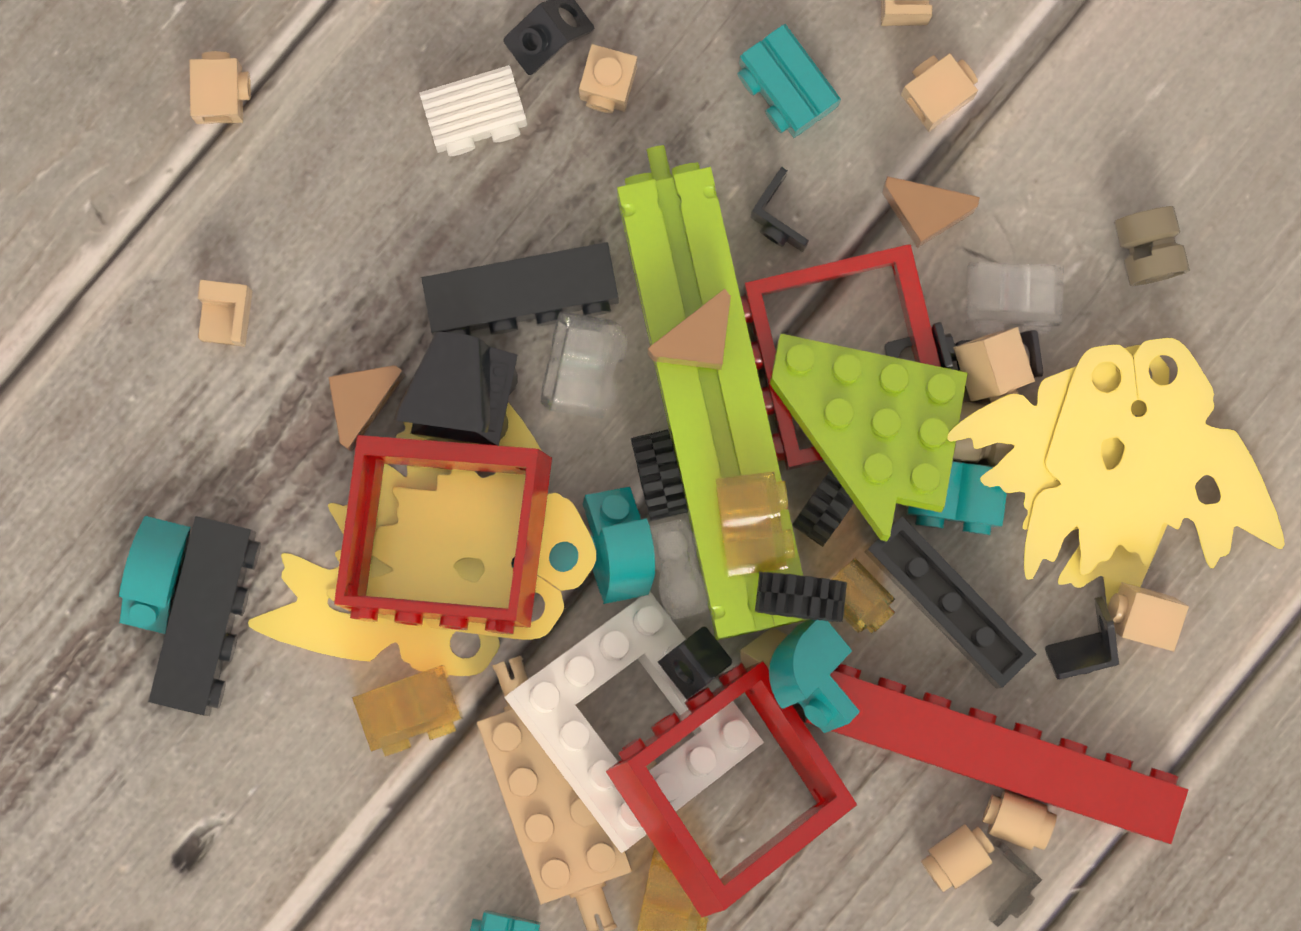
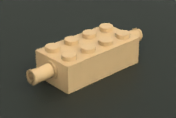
(555, 829)

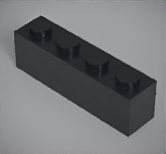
(521, 291)
(950, 603)
(203, 617)

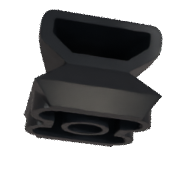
(460, 391)

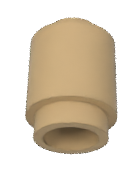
(1019, 820)
(958, 857)

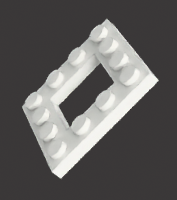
(550, 713)

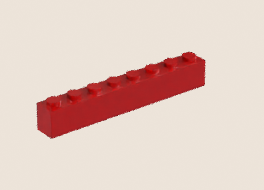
(1011, 758)

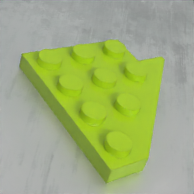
(873, 422)

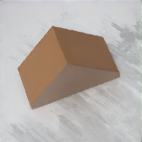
(927, 209)
(698, 338)
(360, 398)

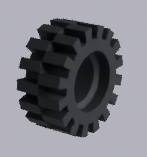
(659, 475)
(824, 510)
(801, 596)

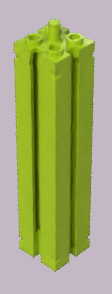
(711, 414)

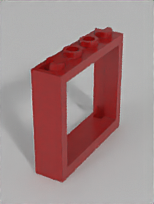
(763, 348)
(361, 518)
(666, 829)

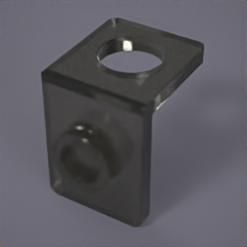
(1021, 898)

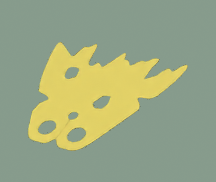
(1024, 467)
(1158, 469)
(477, 521)
(320, 629)

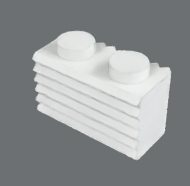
(474, 111)

